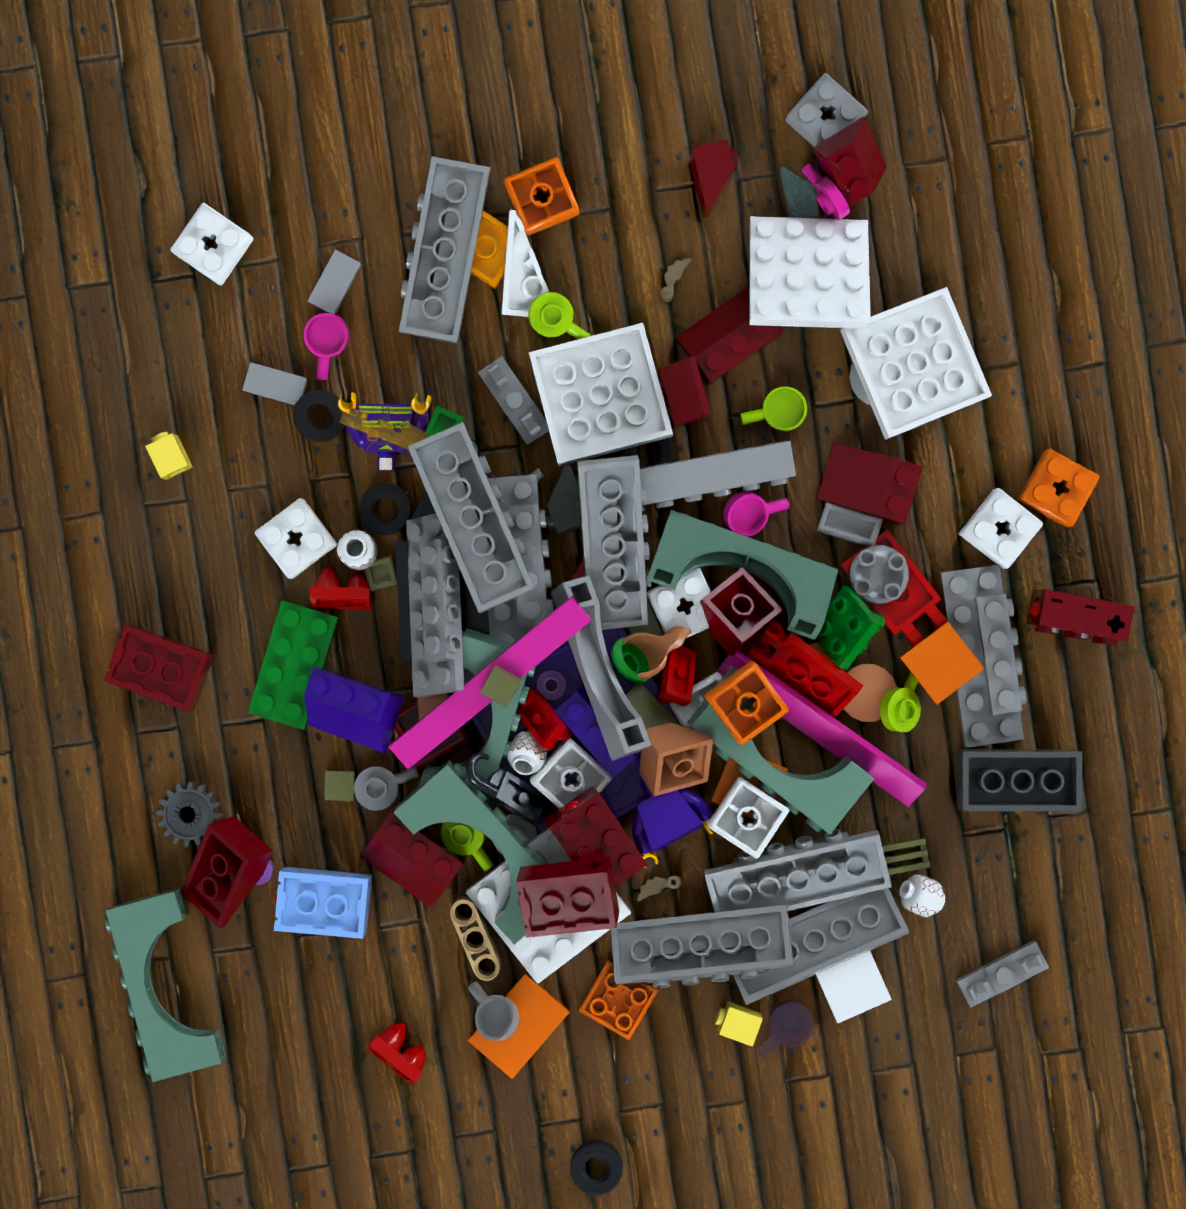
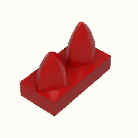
(329, 594)
(678, 677)
(542, 720)
(386, 1049)

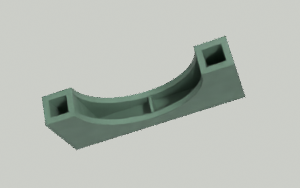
(799, 581)
(478, 652)
(819, 796)
(451, 798)
(167, 1044)

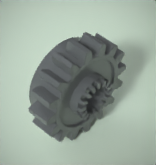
(173, 812)

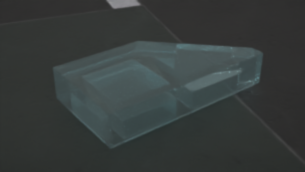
(798, 195)

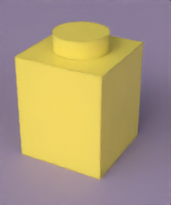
(168, 455)
(738, 1023)

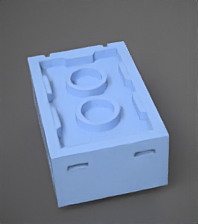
(322, 902)

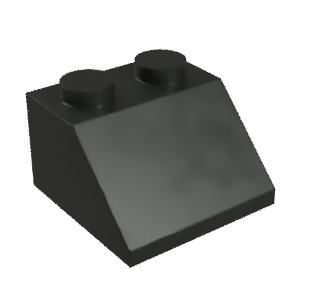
(564, 504)

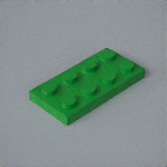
(296, 645)

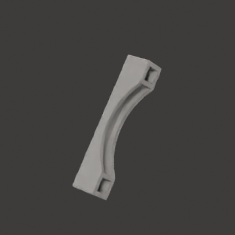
(616, 717)

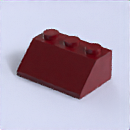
(726, 338)
(413, 861)

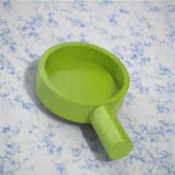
(553, 316)
(782, 410)
(901, 707)
(465, 841)

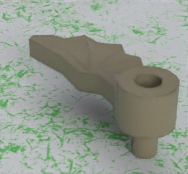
(672, 276)
(655, 886)

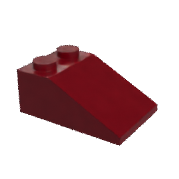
(869, 483)
(225, 869)

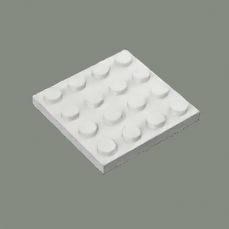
(809, 272)
(916, 363)
(601, 394)
(543, 953)

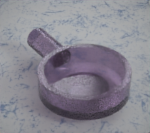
(789, 1025)

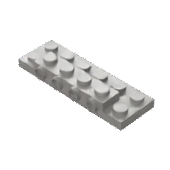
(443, 249)
(472, 517)
(614, 538)
(434, 609)
(521, 614)
(980, 615)
(801, 873)
(702, 946)

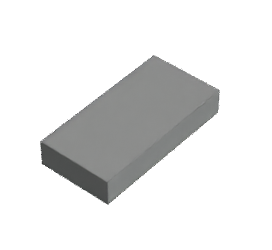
(334, 282)
(274, 384)
(849, 524)

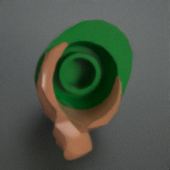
(645, 654)

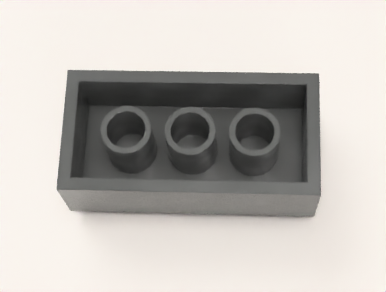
(1019, 780)

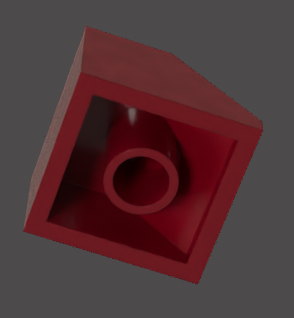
(852, 161)
(712, 172)
(683, 392)
(738, 611)

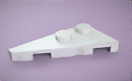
(521, 271)

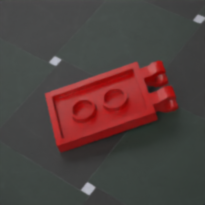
(914, 601)
(804, 669)

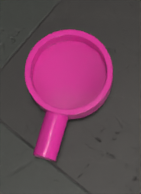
(828, 194)
(326, 337)
(749, 513)

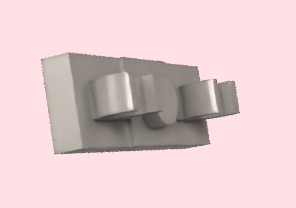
(514, 400)
(1002, 973)

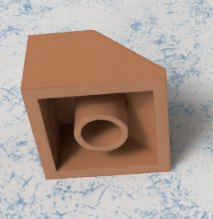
(675, 758)

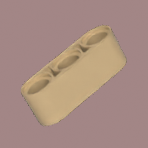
(475, 952)

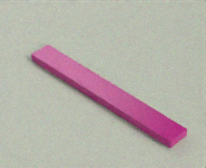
(465, 704)
(839, 738)

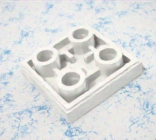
(853, 987)

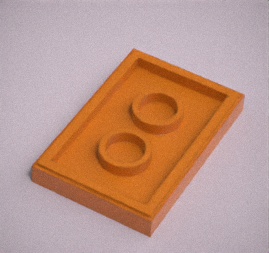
(538, 1018)

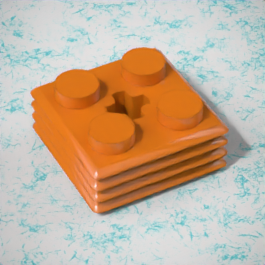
(550, 179)
(1041, 495)
(765, 708)

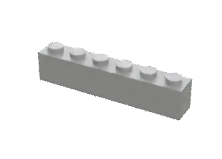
(718, 473)

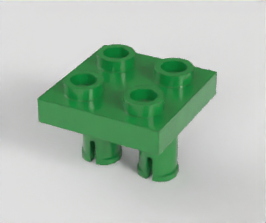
(848, 627)

